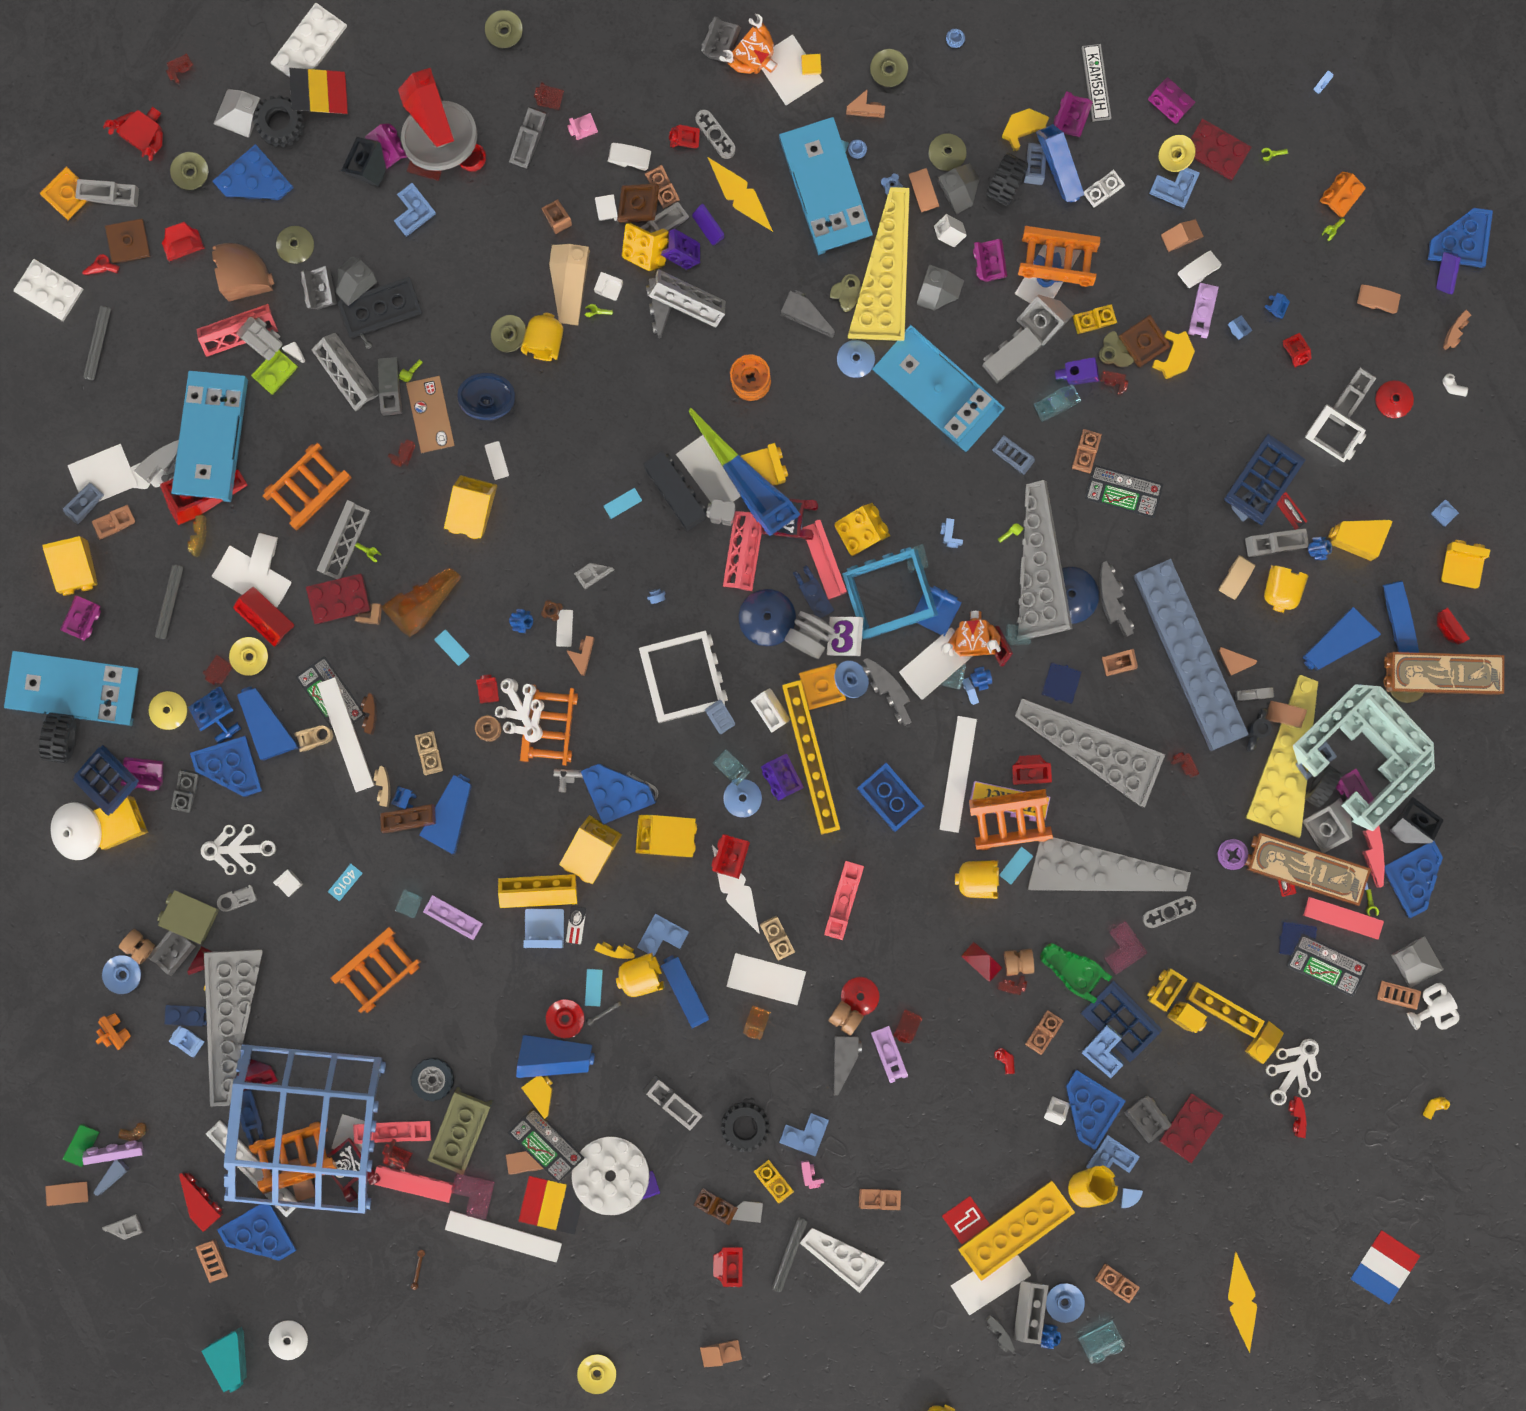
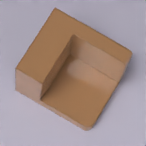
(372, 616)

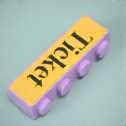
(985, 790)

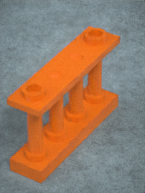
(1062, 239)
(325, 492)
(528, 751)
(1014, 801)
(373, 952)
(290, 1178)

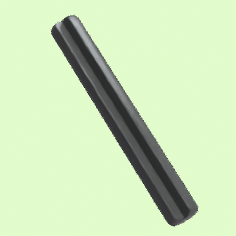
(97, 343)
(169, 600)
(789, 1254)

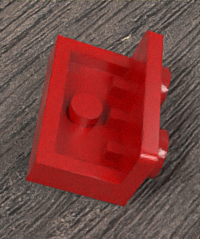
(730, 856)

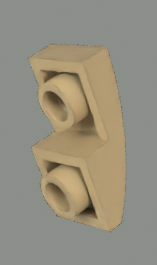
(1237, 577)
(429, 753)
(382, 779)
(777, 938)

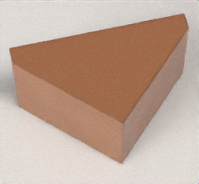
(557, 216)
(1182, 235)
(1233, 661)
(1120, 662)

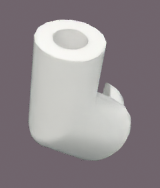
(1452, 387)

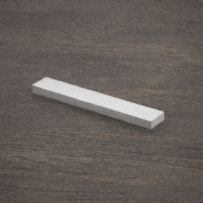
(345, 734)
(958, 774)
(218, 1135)
(503, 1236)

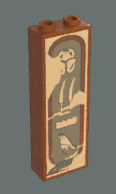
(1444, 673)
(1307, 869)

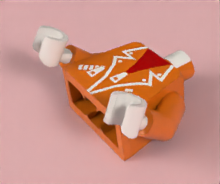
(753, 50)
(973, 638)

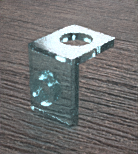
(956, 679)
(731, 767)

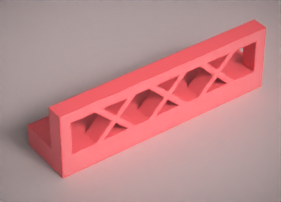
(230, 326)
(746, 550)
(825, 561)
(414, 1183)

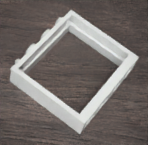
(712, 660)

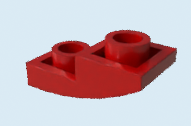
(1297, 1109)

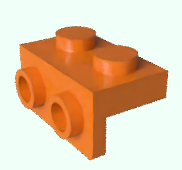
(1343, 193)

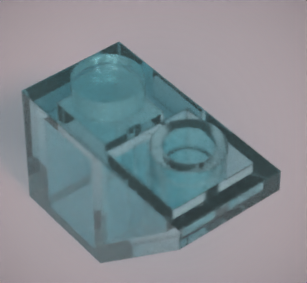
(1057, 402)

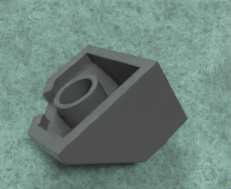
(959, 187)
(353, 280)
(939, 288)

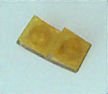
(197, 541)

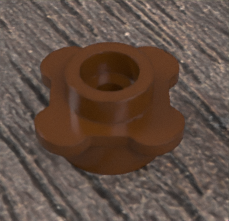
(551, 605)

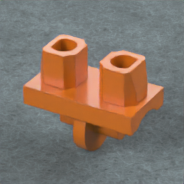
(107, 1025)

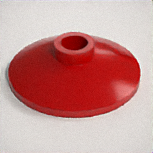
(1385, 401)
(864, 986)
(554, 1018)

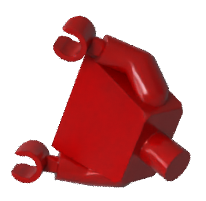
(139, 130)

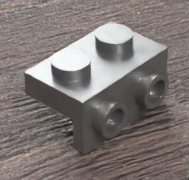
(719, 38)
(318, 288)
(171, 952)
(1147, 1118)

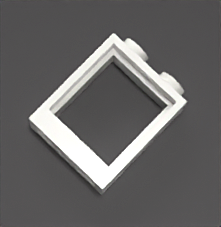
(1349, 451)

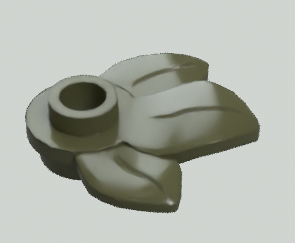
(847, 295)
(1117, 349)

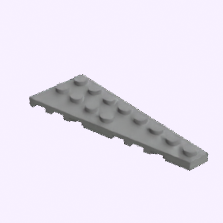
(1043, 590)
(1112, 758)
(1084, 868)
(229, 995)

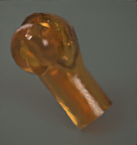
(135, 1134)

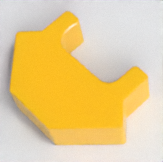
(1022, 124)
(1179, 355)

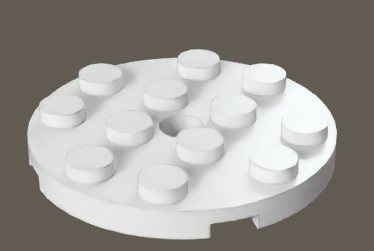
(630, 1180)

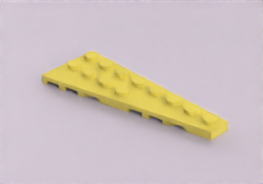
(883, 291)
(1282, 786)

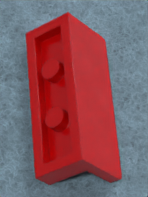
(263, 616)

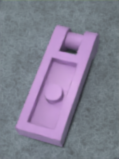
(1203, 309)
(889, 1053)

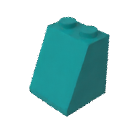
(228, 1360)

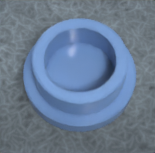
(955, 38)
(857, 149)
(656, 596)

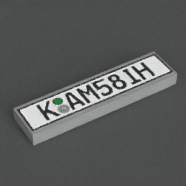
(1096, 82)

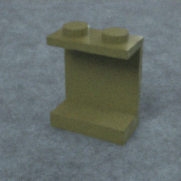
(187, 917)

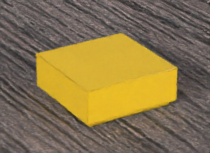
(811, 64)

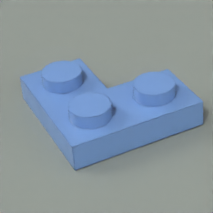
(1178, 191)
(418, 210)
(660, 930)
(1100, 1053)
(807, 1140)
(1113, 1151)

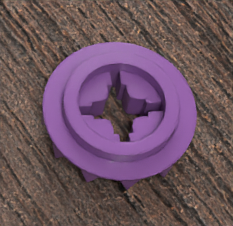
(1223, 856)

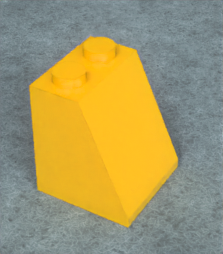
(470, 507)
(1360, 537)
(70, 565)
(122, 824)
(665, 835)
(590, 849)

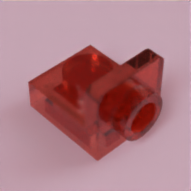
(180, 65)
(548, 96)
(1112, 379)
(405, 454)
(217, 670)
(1188, 765)
(1008, 986)
(907, 1027)

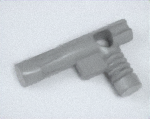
(569, 777)

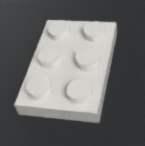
(48, 290)

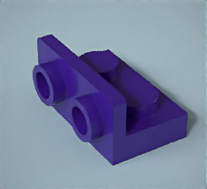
(682, 250)
(781, 777)

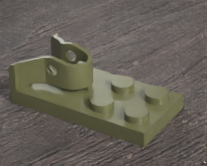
(459, 1131)

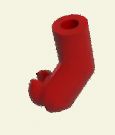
(1006, 1058)

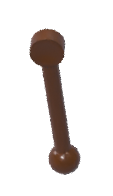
(421, 1253)

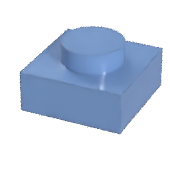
(1239, 327)
(1444, 513)

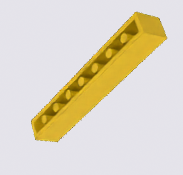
(810, 757)

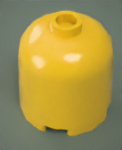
(543, 337)
(1284, 588)
(978, 879)
(640, 976)
(1093, 1187)

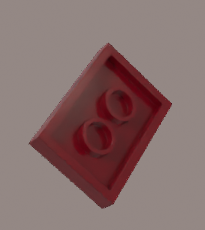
(1218, 149)
(338, 598)
(1191, 1128)

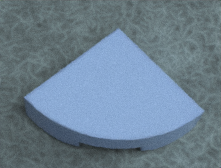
(1323, 82)
(970, 690)
(1130, 1197)

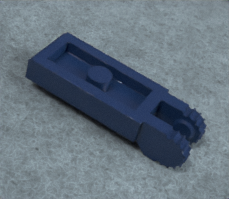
(814, 594)
(185, 1015)
(251, 1117)

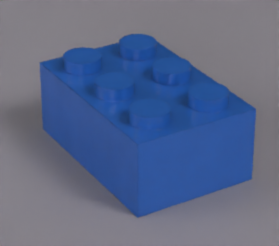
(890, 797)

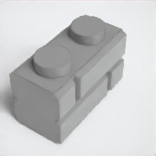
(259, 338)
(721, 512)

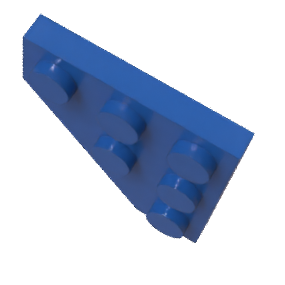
(253, 178)
(1465, 237)
(229, 766)
(615, 792)
(1415, 877)
(1091, 1108)
(258, 1233)

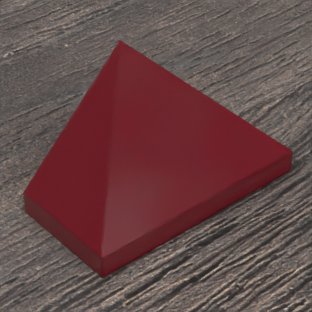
(1006, 652)
(981, 961)
(198, 962)
(259, 1073)

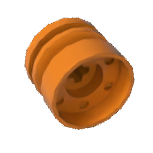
(748, 367)

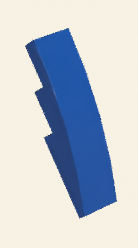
(1400, 617)

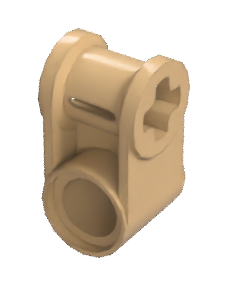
(310, 738)

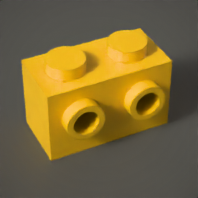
(1167, 989)

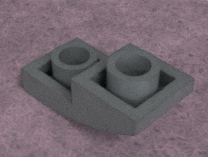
(185, 791)
(1003, 1338)

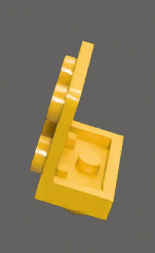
(644, 247)
(768, 464)
(862, 529)
(1464, 564)

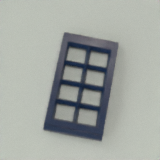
(1244, 506)

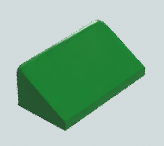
(82, 1140)

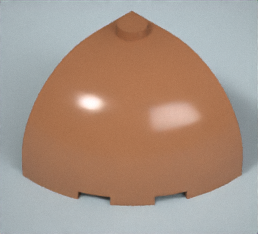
(240, 271)

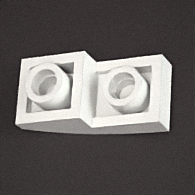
(629, 155)
(1104, 188)
(1199, 269)
(262, 554)

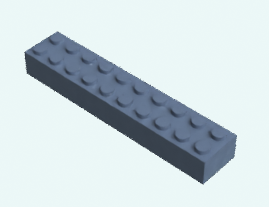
(1190, 655)

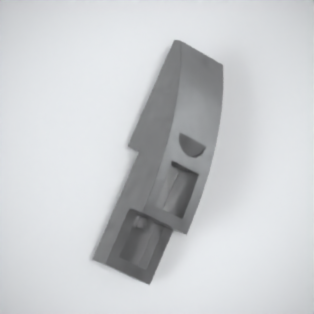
(1110, 591)
(885, 682)

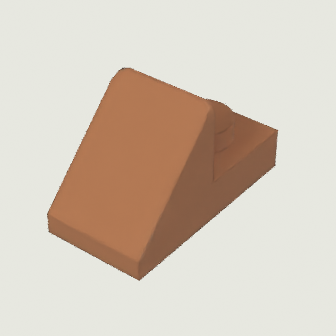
(860, 108)
(581, 660)
(721, 1353)

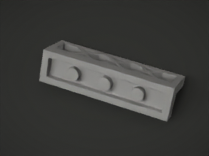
(687, 299)
(346, 368)
(337, 536)

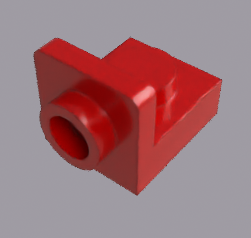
(684, 136)
(1297, 349)
(487, 689)

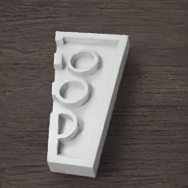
(846, 1261)

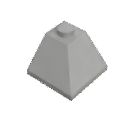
(238, 112)
(1045, 317)
(1329, 826)
(1417, 962)

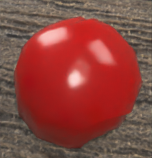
(475, 160)

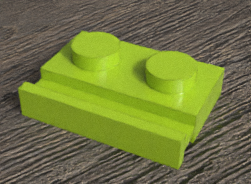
(274, 372)

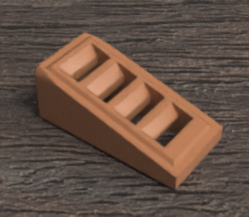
(1415, 1000)
(200, 1250)

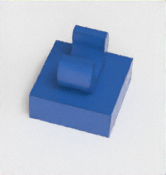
(1279, 305)
(401, 798)

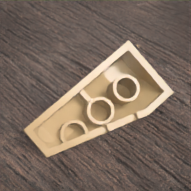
(568, 274)

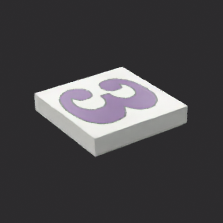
(846, 637)

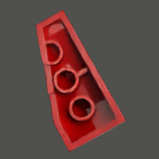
(424, 104)
(188, 507)

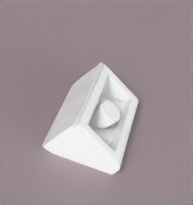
(770, 710)

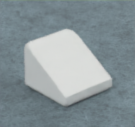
(294, 350)
(1057, 1111)

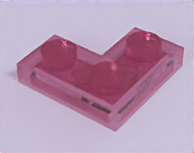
(1129, 950)
(479, 1192)

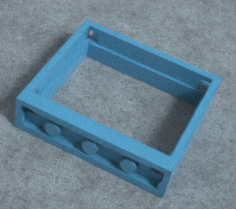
(872, 565)

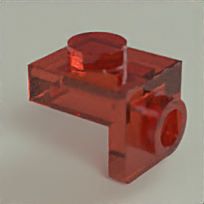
(395, 1156)

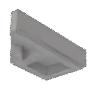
(592, 573)
(749, 1211)
(125, 1228)

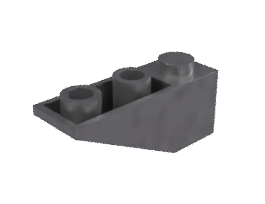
(658, 309)
(389, 386)

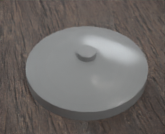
(426, 154)

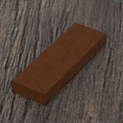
(407, 818)

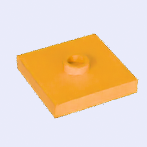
(62, 193)
(820, 687)

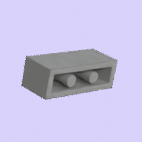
(1011, 354)
(1030, 1312)

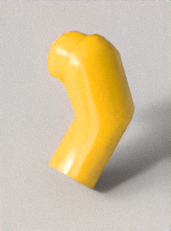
(1436, 1104)

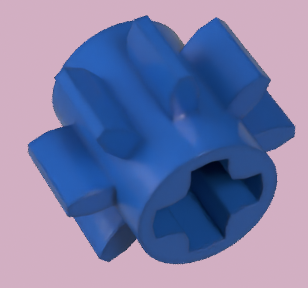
(1320, 548)
(521, 620)
(981, 678)
(1050, 1336)

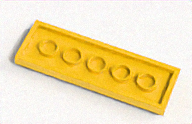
(1016, 1230)

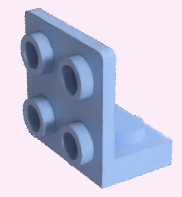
(544, 928)

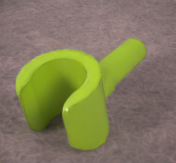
(1273, 153)
(1331, 230)
(595, 310)
(407, 375)
(1016, 529)
(370, 552)
(1370, 904)

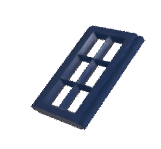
(89, 788)
(1134, 1009)

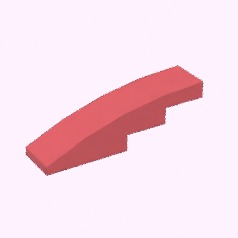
(1375, 855)
(1343, 918)

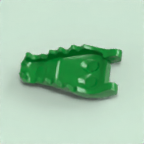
(1075, 971)

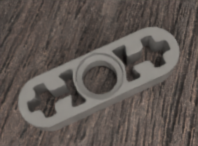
(728, 142)
(1153, 912)

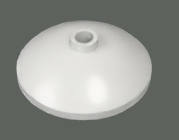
(83, 830)

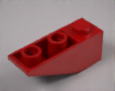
(200, 1207)

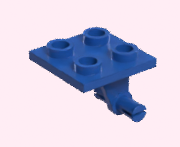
(946, 606)
(212, 709)

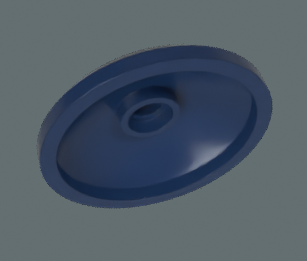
(486, 396)
(1085, 591)
(763, 631)

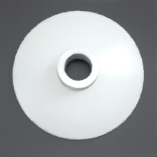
(295, 1333)

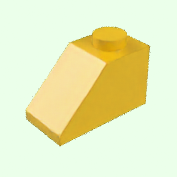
(1265, 1042)
(540, 1093)

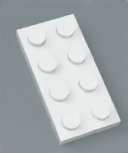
(309, 41)

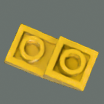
(1094, 319)
(621, 952)
(773, 1181)

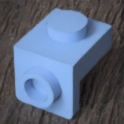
(947, 530)
(186, 1041)

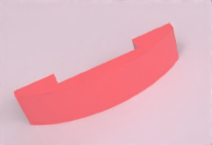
(843, 900)
(400, 1131)

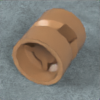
(488, 728)
(132, 941)
(1019, 962)
(846, 1018)

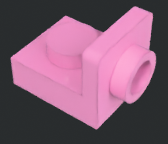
(582, 126)
(808, 1172)

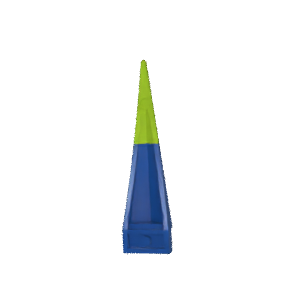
(763, 500)

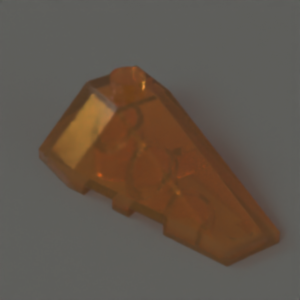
(416, 607)

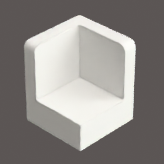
(606, 207)
(950, 230)
(608, 286)
(288, 882)

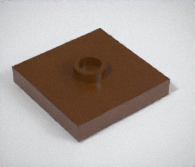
(638, 203)
(127, 241)
(1144, 341)

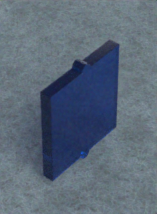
(1061, 683)
(1291, 934)

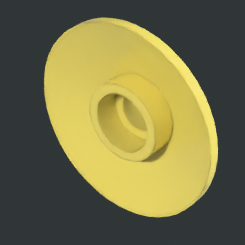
(1174, 146)
(241, 649)
(177, 712)
(595, 1384)

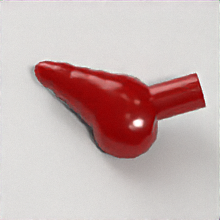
(100, 265)

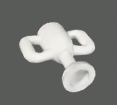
(1436, 1008)

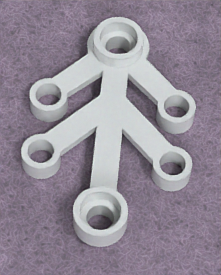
(522, 711)
(234, 849)
(1295, 1069)

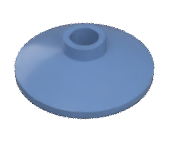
(855, 368)
(857, 679)
(752, 801)
(112, 978)
(1070, 1311)

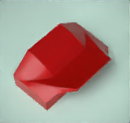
(181, 241)
(1450, 627)
(1031, 770)
(728, 1266)

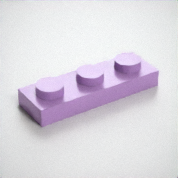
(452, 917)
(112, 1152)

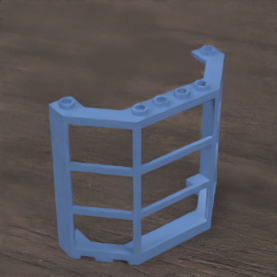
(234, 1122)

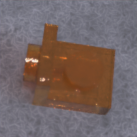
(756, 1023)

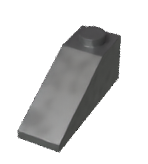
(801, 310)
(844, 1059)

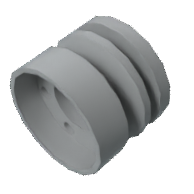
(809, 635)

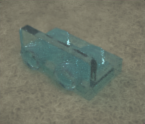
(1102, 1343)

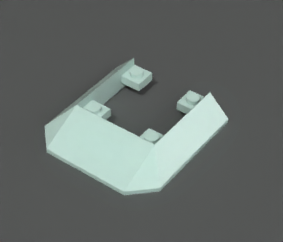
(1391, 731)

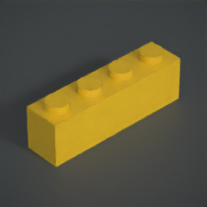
(537, 891)
(1224, 1009)
(1187, 1017)

